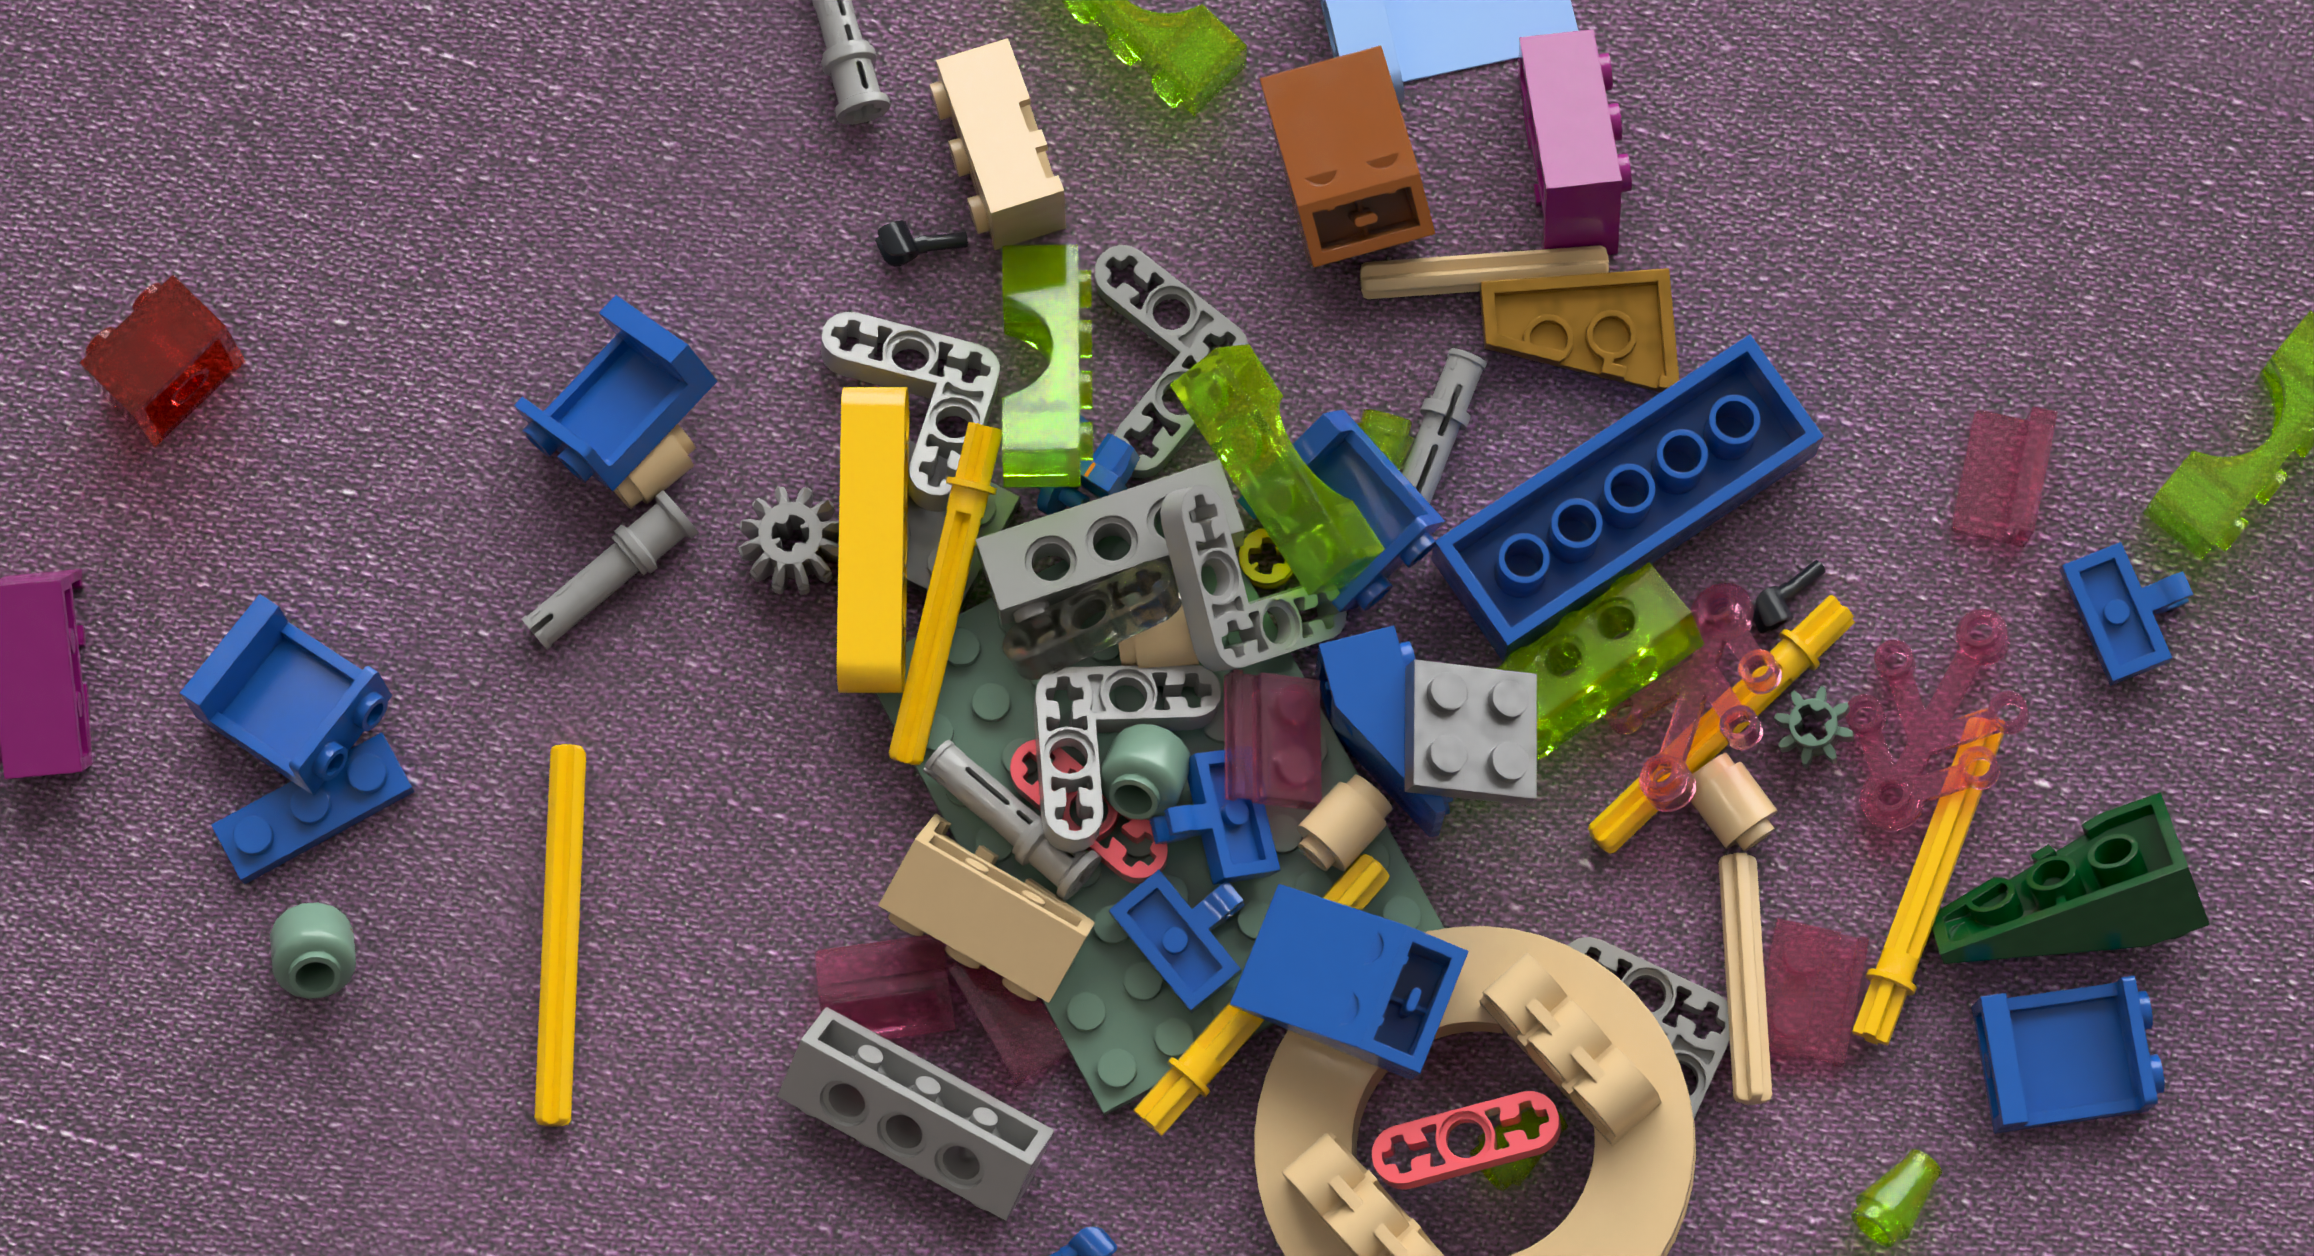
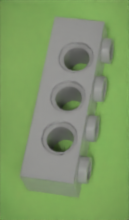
(1073, 533)
(915, 1113)

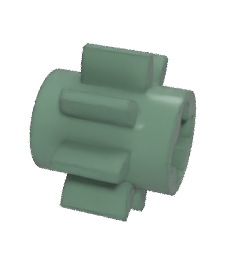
(1820, 711)

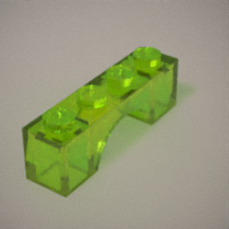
(1183, 51)
(1241, 420)
(1042, 422)
(2209, 492)

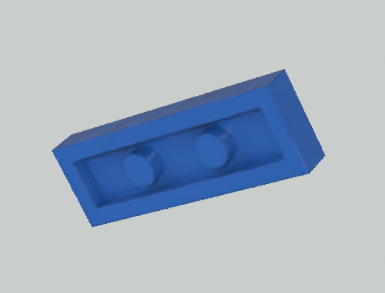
(296, 821)

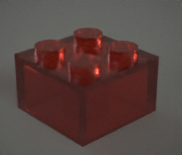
(162, 359)

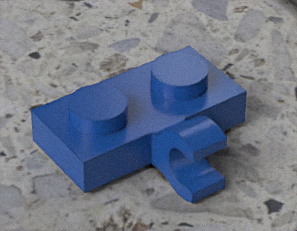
(2122, 613)
(1232, 832)
(1180, 938)

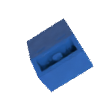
(1366, 708)
(1349, 980)

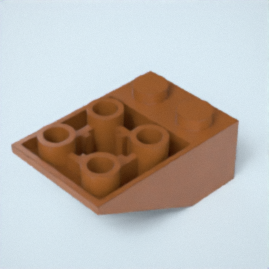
(1346, 156)

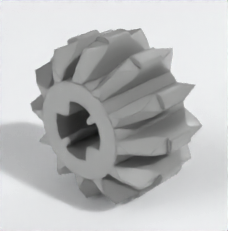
(780, 523)

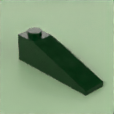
(2101, 892)

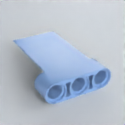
(1441, 35)

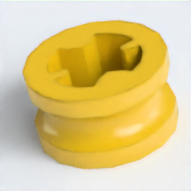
(1253, 545)

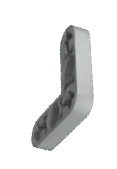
(1185, 343)
(948, 393)
(1228, 608)
(1096, 714)
(1696, 1053)

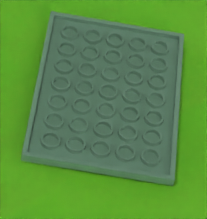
(1112, 1001)

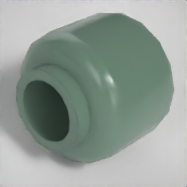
(1144, 771)
(312, 950)

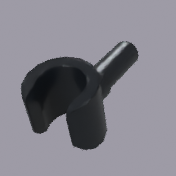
(900, 247)
(1771, 606)

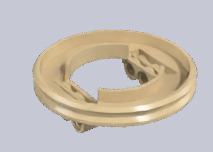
(1576, 1027)

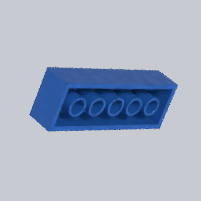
(1626, 496)

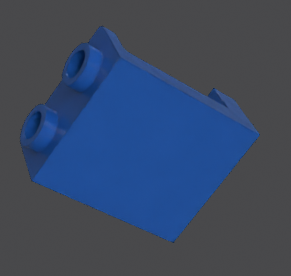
(620, 399)
(1390, 504)
(286, 696)
(2067, 1055)

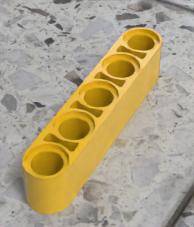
(873, 540)

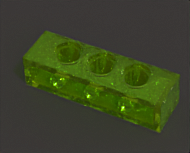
(1607, 668)

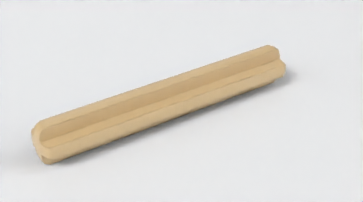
(1466, 272)
(1745, 979)

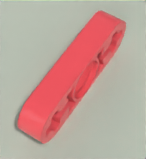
(1116, 854)
(1510, 1114)

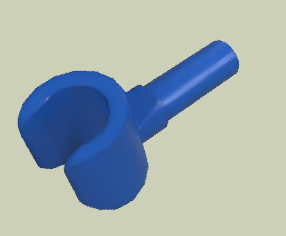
(1089, 1242)

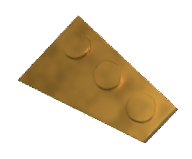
(1587, 323)

